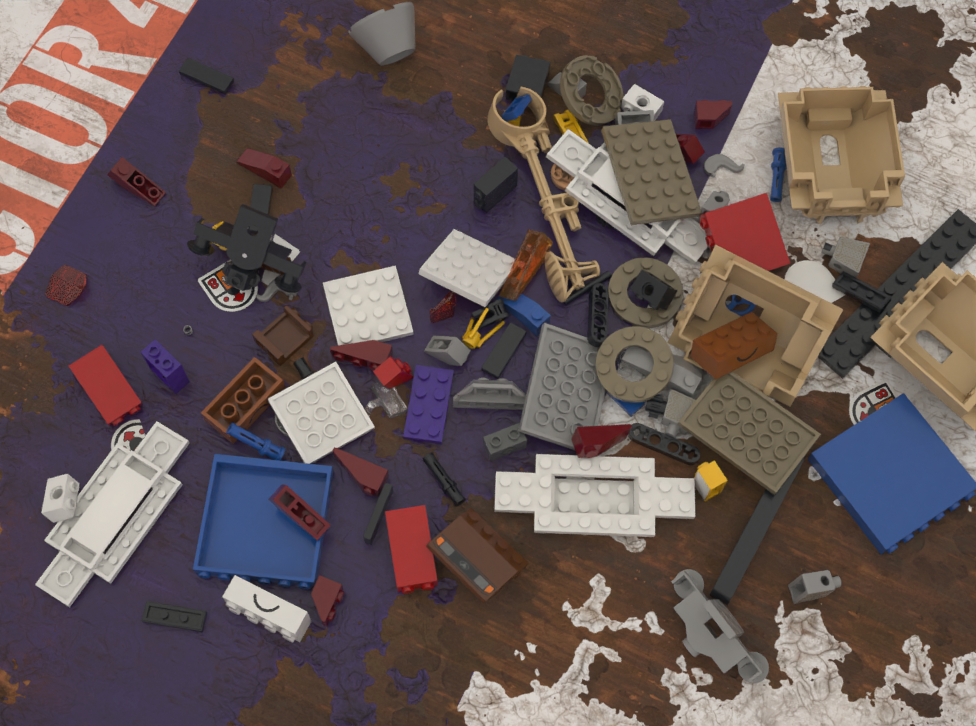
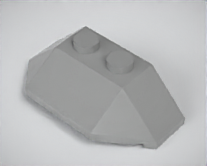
(490, 395)

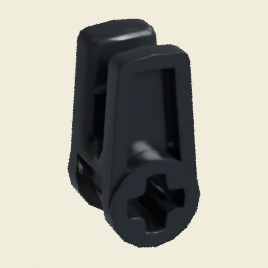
(496, 309)

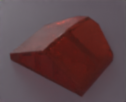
(66, 285)
(444, 309)

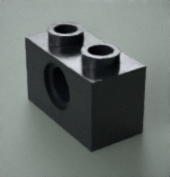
(662, 293)

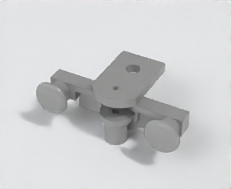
(725, 649)

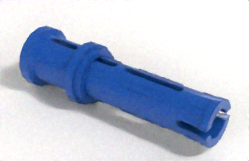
(778, 167)
(263, 448)

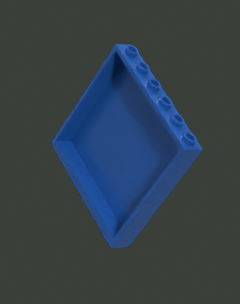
(893, 474)
(248, 533)

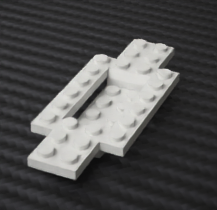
(594, 166)
(595, 505)
(104, 509)

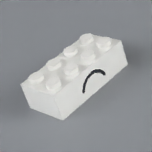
(267, 609)

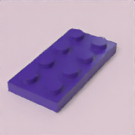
(428, 404)

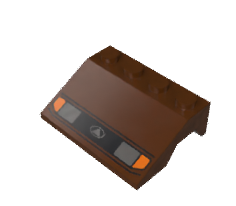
(477, 555)

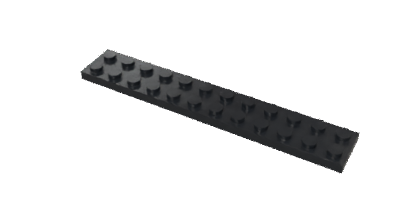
(852, 339)

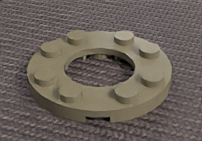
(608, 79)
(636, 315)
(639, 390)

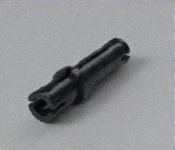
(445, 481)

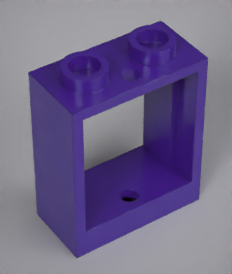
(164, 364)

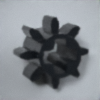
(656, 406)

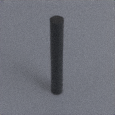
(576, 294)

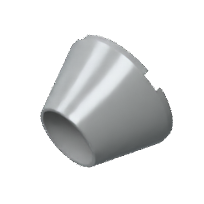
(387, 34)

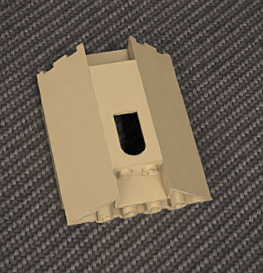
(867, 150)
(946, 310)
(794, 313)

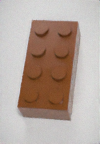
(733, 345)
(243, 398)

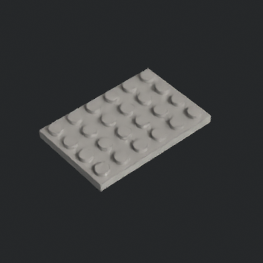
(562, 387)

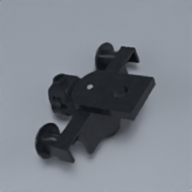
(248, 250)

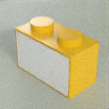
(709, 480)

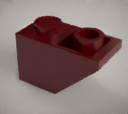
(711, 113)
(690, 147)
(326, 596)

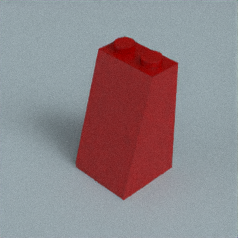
(106, 386)
(408, 541)

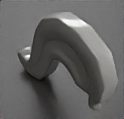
(718, 160)
(270, 291)

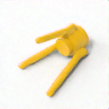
(472, 337)

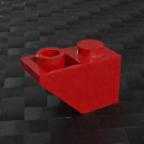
(393, 372)

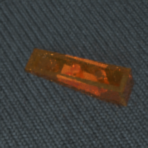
(527, 262)

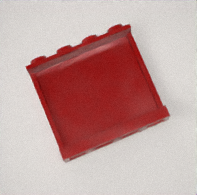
(747, 231)

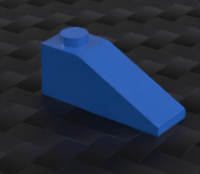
(528, 313)

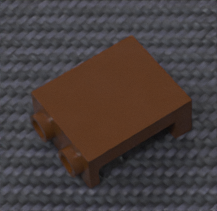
(284, 335)

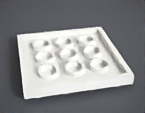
(468, 267)
(368, 307)
(321, 413)

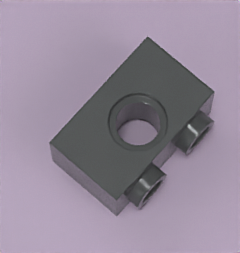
(504, 442)

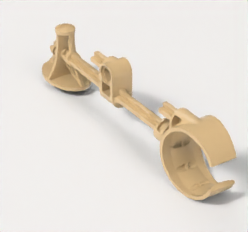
(553, 205)

